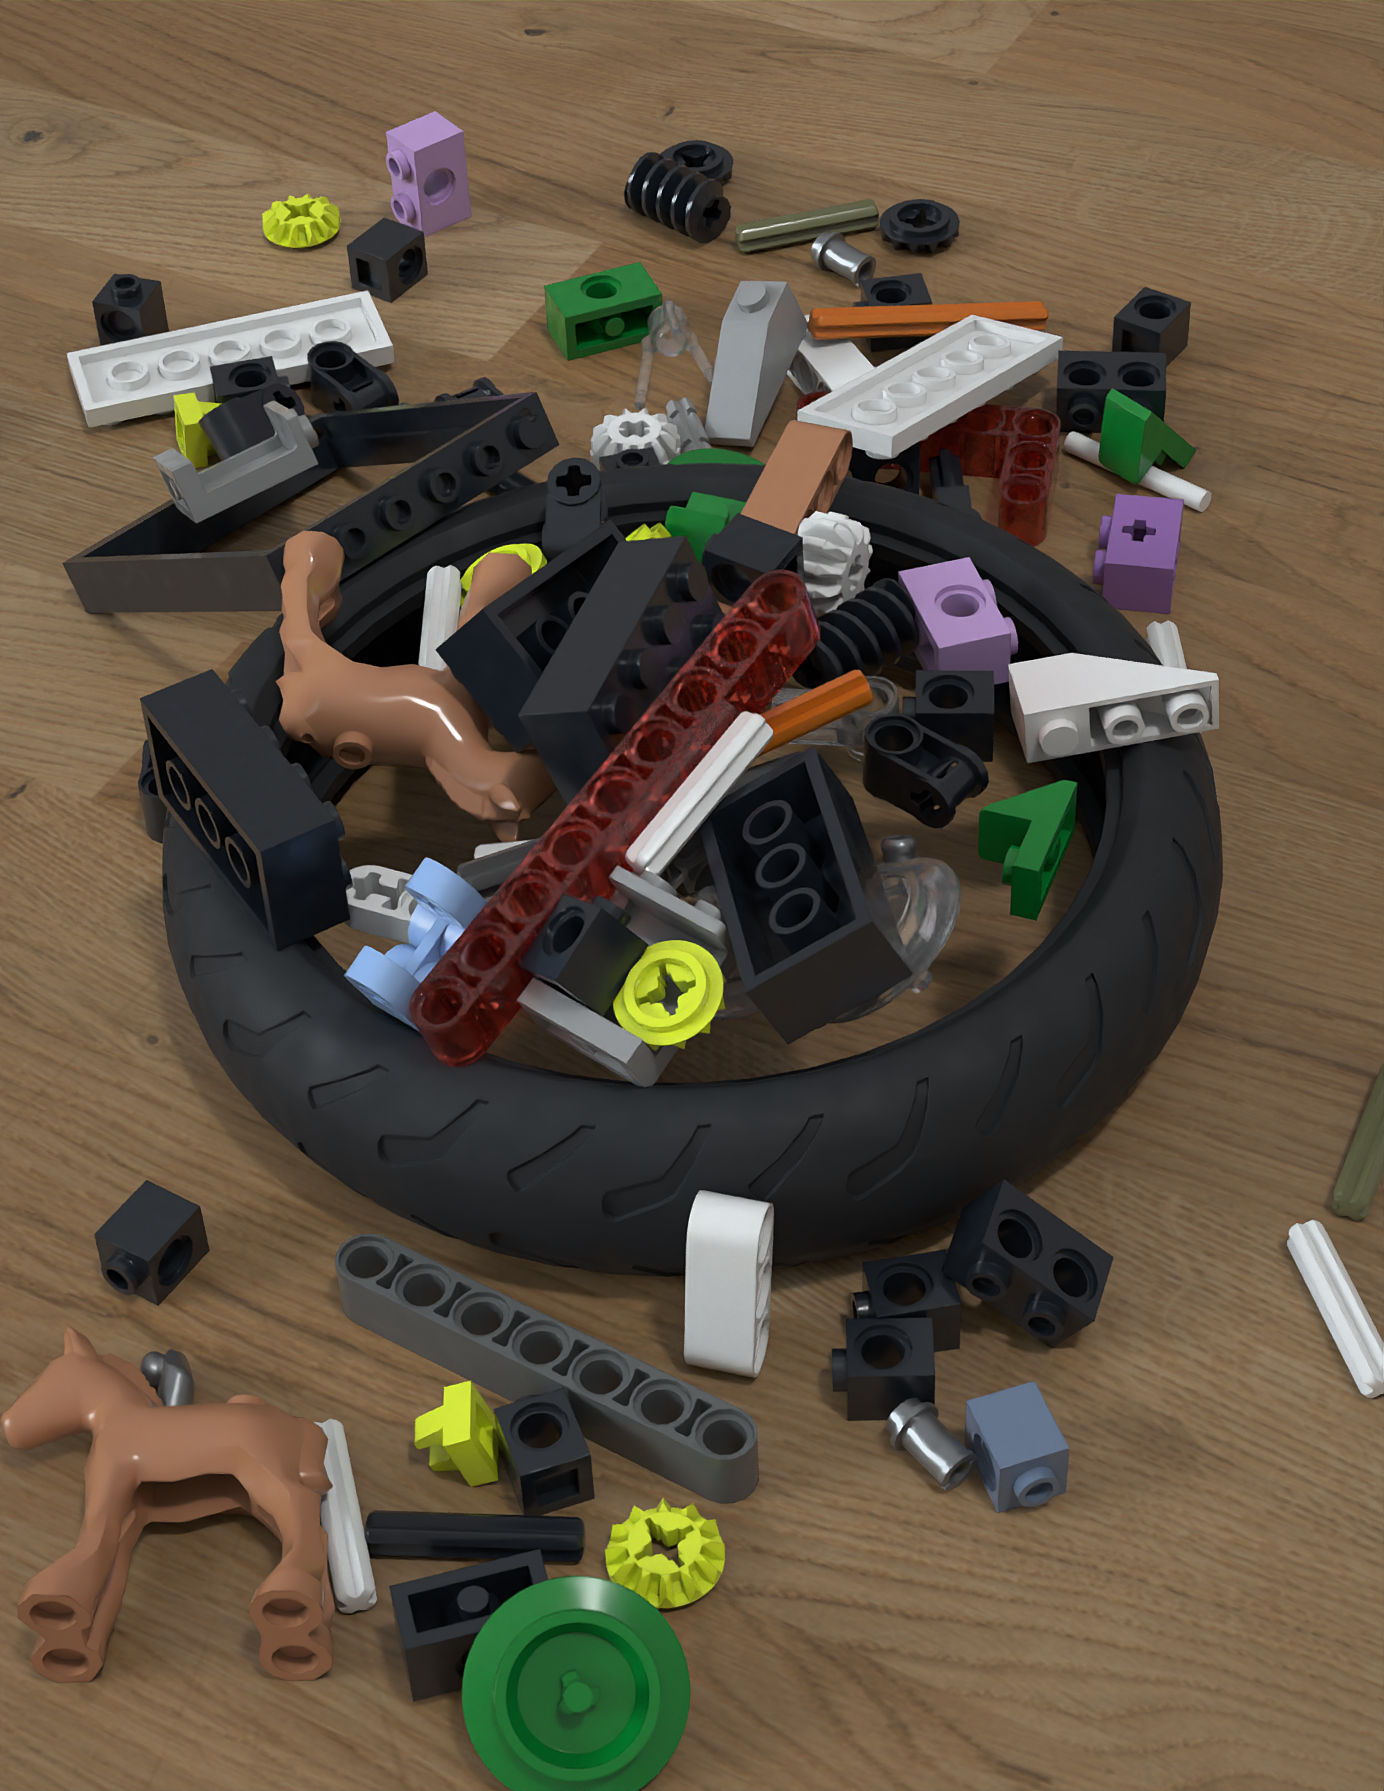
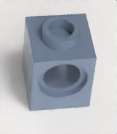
(1017, 1447)

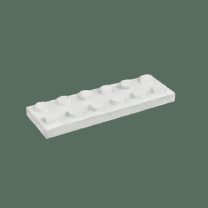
(145, 372)
(933, 384)

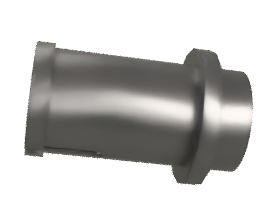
(834, 253)
(917, 1429)

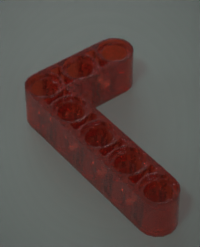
(1002, 444)

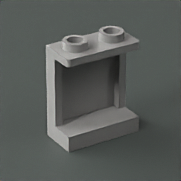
(245, 473)
(655, 918)

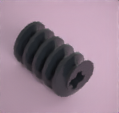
(677, 198)
(862, 635)

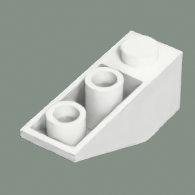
(1102, 703)

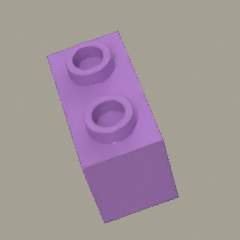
(1140, 553)

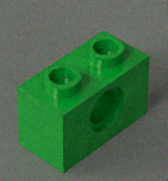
(601, 310)

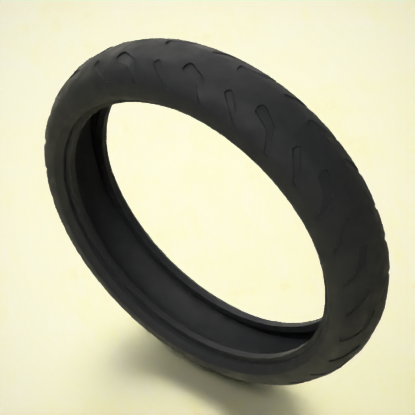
(840, 1149)

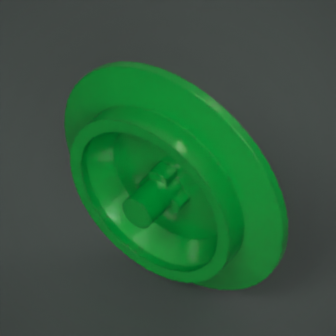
(576, 1688)

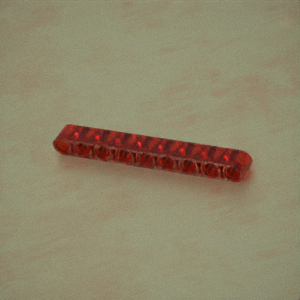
(735, 670)

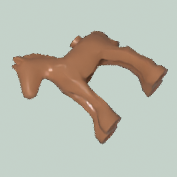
(403, 711)
(173, 1468)

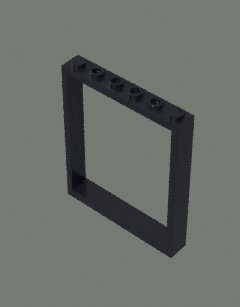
(455, 456)

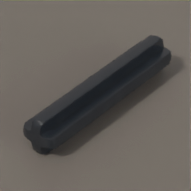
(474, 1535)

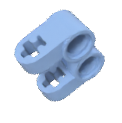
(442, 914)

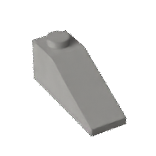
(752, 360)

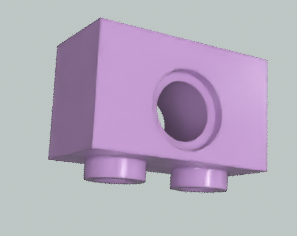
(428, 173)
(959, 619)

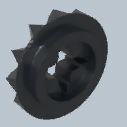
(702, 157)
(902, 225)

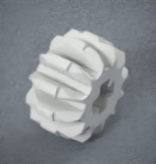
(635, 432)
(834, 559)

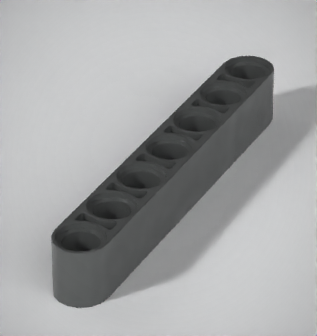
(525, 1353)

